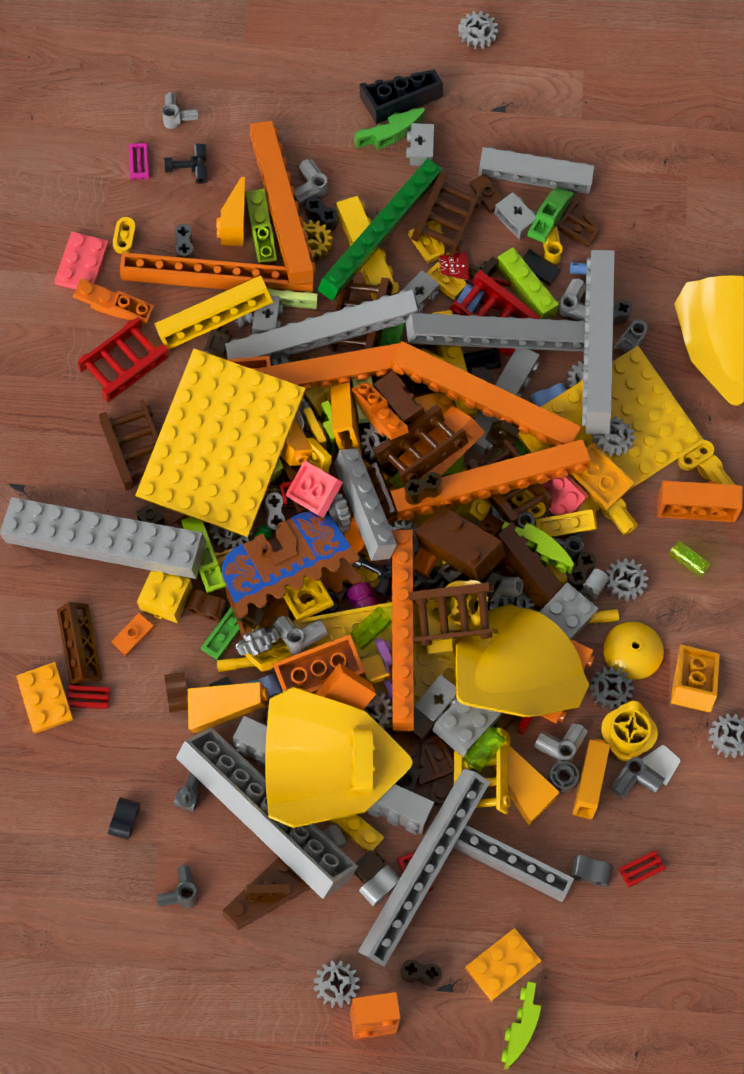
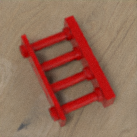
(496, 294)
(126, 377)

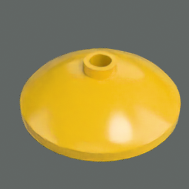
(638, 662)

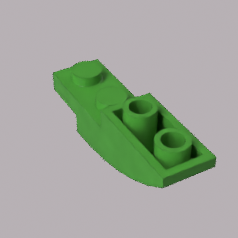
(390, 133)
(549, 213)

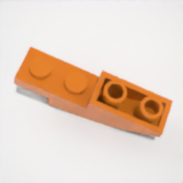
(112, 303)
(377, 411)

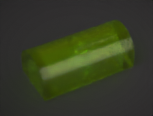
(689, 559)
(370, 628)
(484, 748)

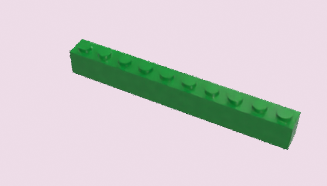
(379, 230)

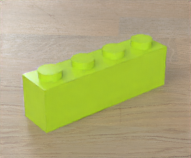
(526, 284)

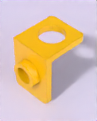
(375, 669)

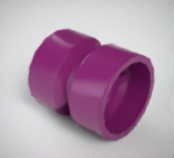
(361, 595)

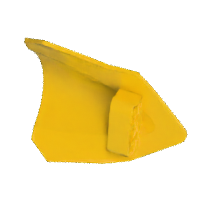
(714, 331)
(521, 669)
(325, 759)

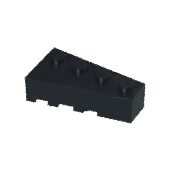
(400, 94)

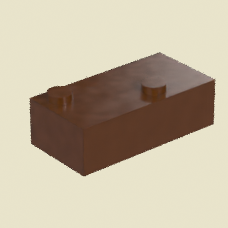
(460, 543)

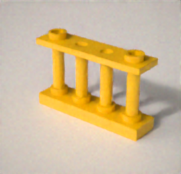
(502, 798)

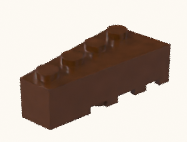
(538, 580)
(247, 909)

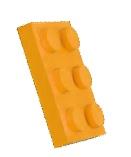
(603, 479)
(44, 697)
(503, 964)

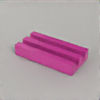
(139, 175)

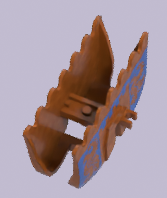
(309, 549)

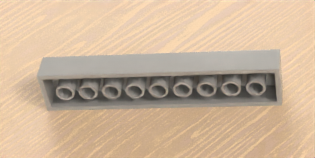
(598, 342)
(103, 537)
(465, 724)
(244, 793)
(396, 805)

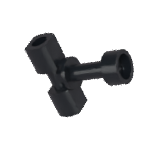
(196, 163)
(384, 573)

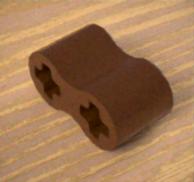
(206, 605)
(176, 691)

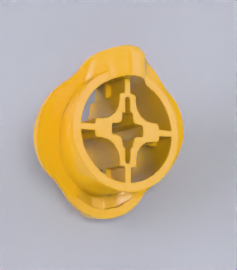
(474, 621)
(647, 731)

